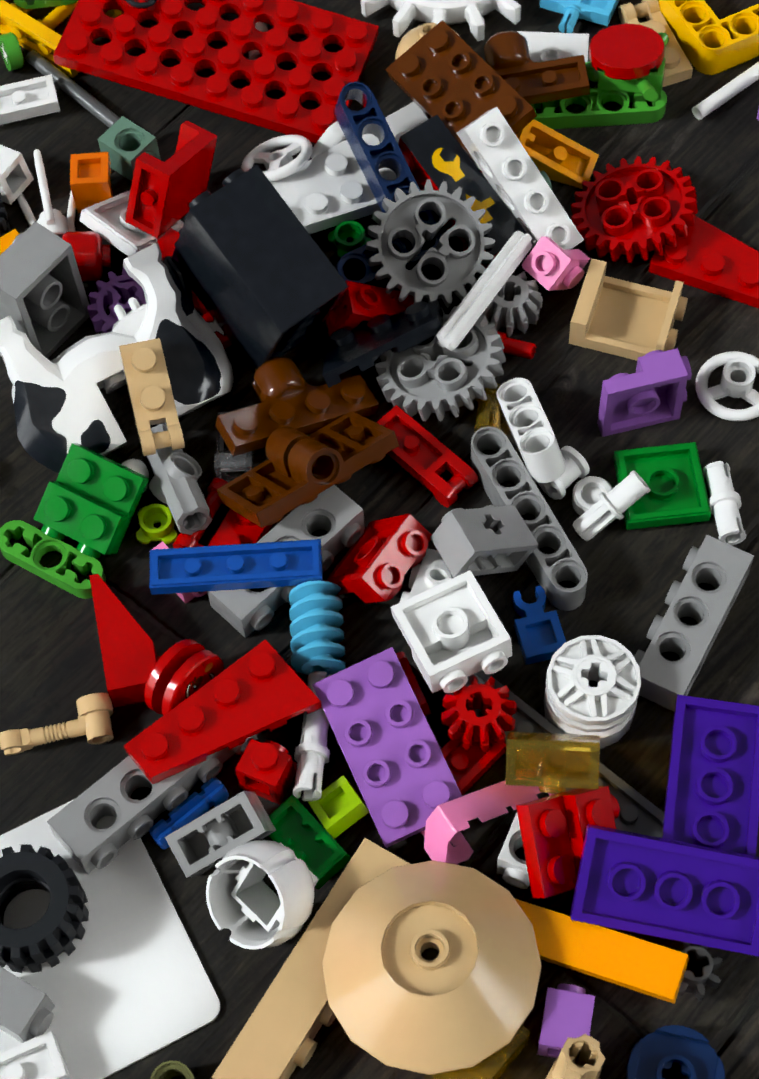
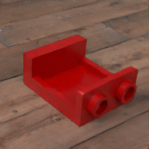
(165, 189)

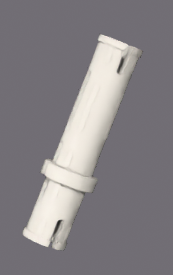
(312, 750)

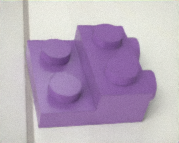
(647, 396)

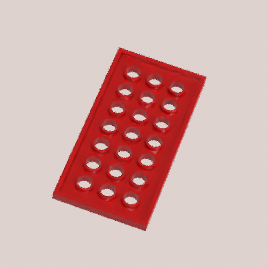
(206, 25)

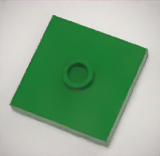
(675, 484)

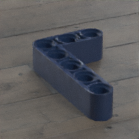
(371, 159)

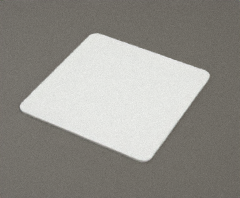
(133, 973)

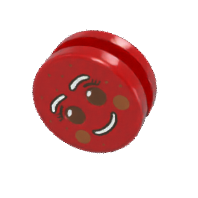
(180, 674)

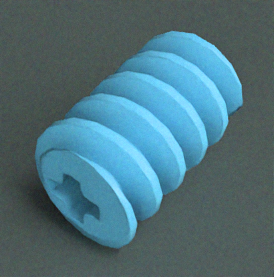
(315, 628)

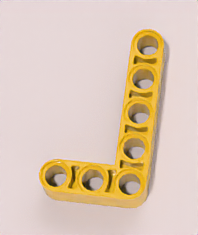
(710, 42)

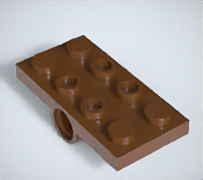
(456, 83)
(305, 466)

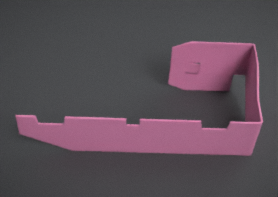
(453, 816)

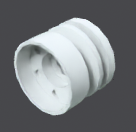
(586, 709)

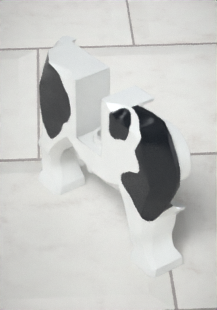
(62, 397)

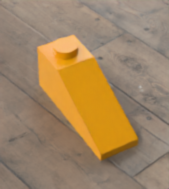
(557, 154)

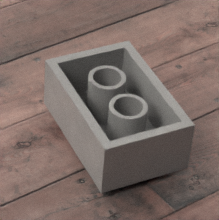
(42, 288)

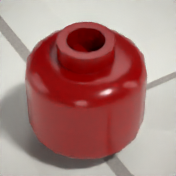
(89, 253)

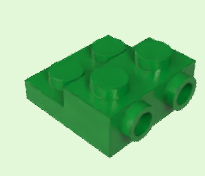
(91, 501)

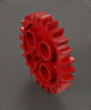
(634, 209)

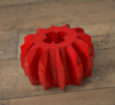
(493, 705)

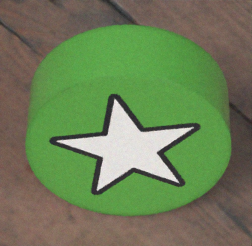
(11, 51)

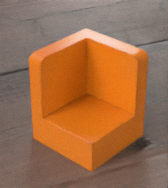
(90, 178)

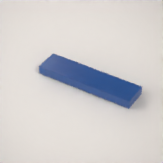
(235, 566)

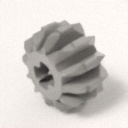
(515, 305)

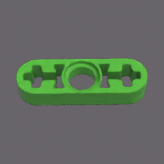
(41, 544)

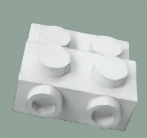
(453, 633)

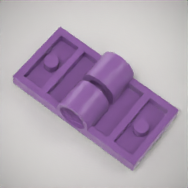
(387, 745)

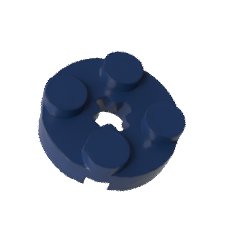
(674, 1046)

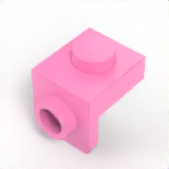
(554, 266)

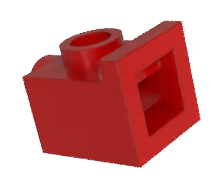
(266, 770)

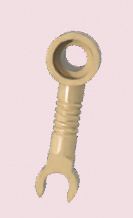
(93, 721)

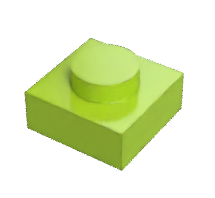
(339, 807)

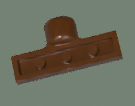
(535, 81)
(291, 403)

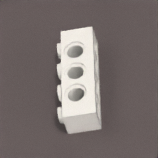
(517, 179)

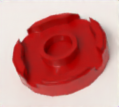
(626, 51)

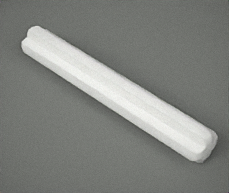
(484, 290)

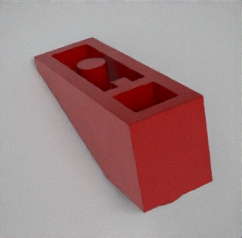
(124, 645)

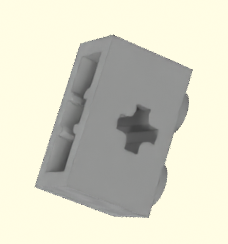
(483, 540)
(209, 837)

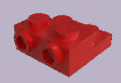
(381, 558)
(555, 835)

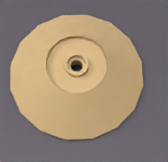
(438, 1010)

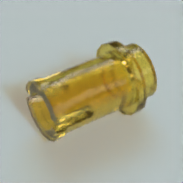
(488, 410)

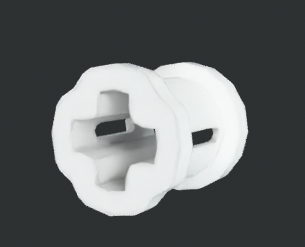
(575, 467)

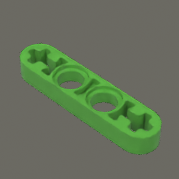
(597, 115)

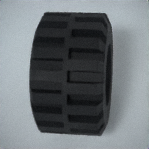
(59, 924)

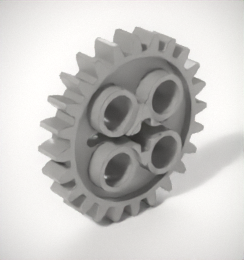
(403, 221)
(442, 380)

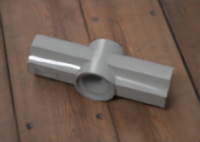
(177, 487)

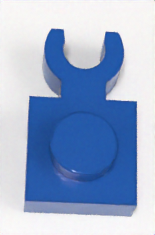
(537, 632)

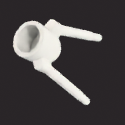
(49, 218)

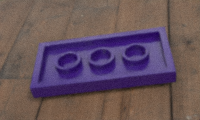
(713, 775)
(668, 890)

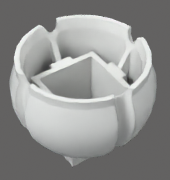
(248, 906)

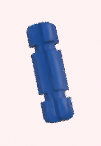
(194, 806)

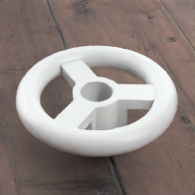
(280, 162)
(738, 367)

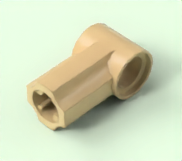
(578, 1059)

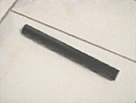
(72, 88)

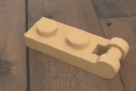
(676, 63)
(151, 395)

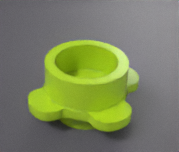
(156, 514)

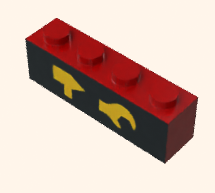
(438, 156)

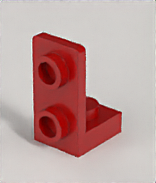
(364, 303)

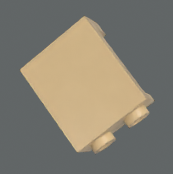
(625, 315)

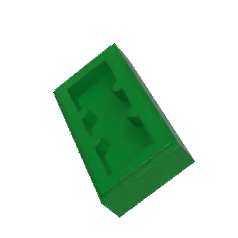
(308, 840)

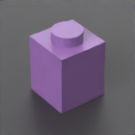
(565, 1015)

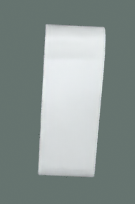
(531, 430)

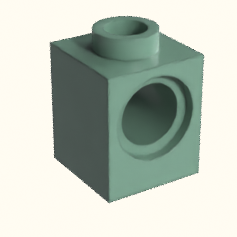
(125, 143)

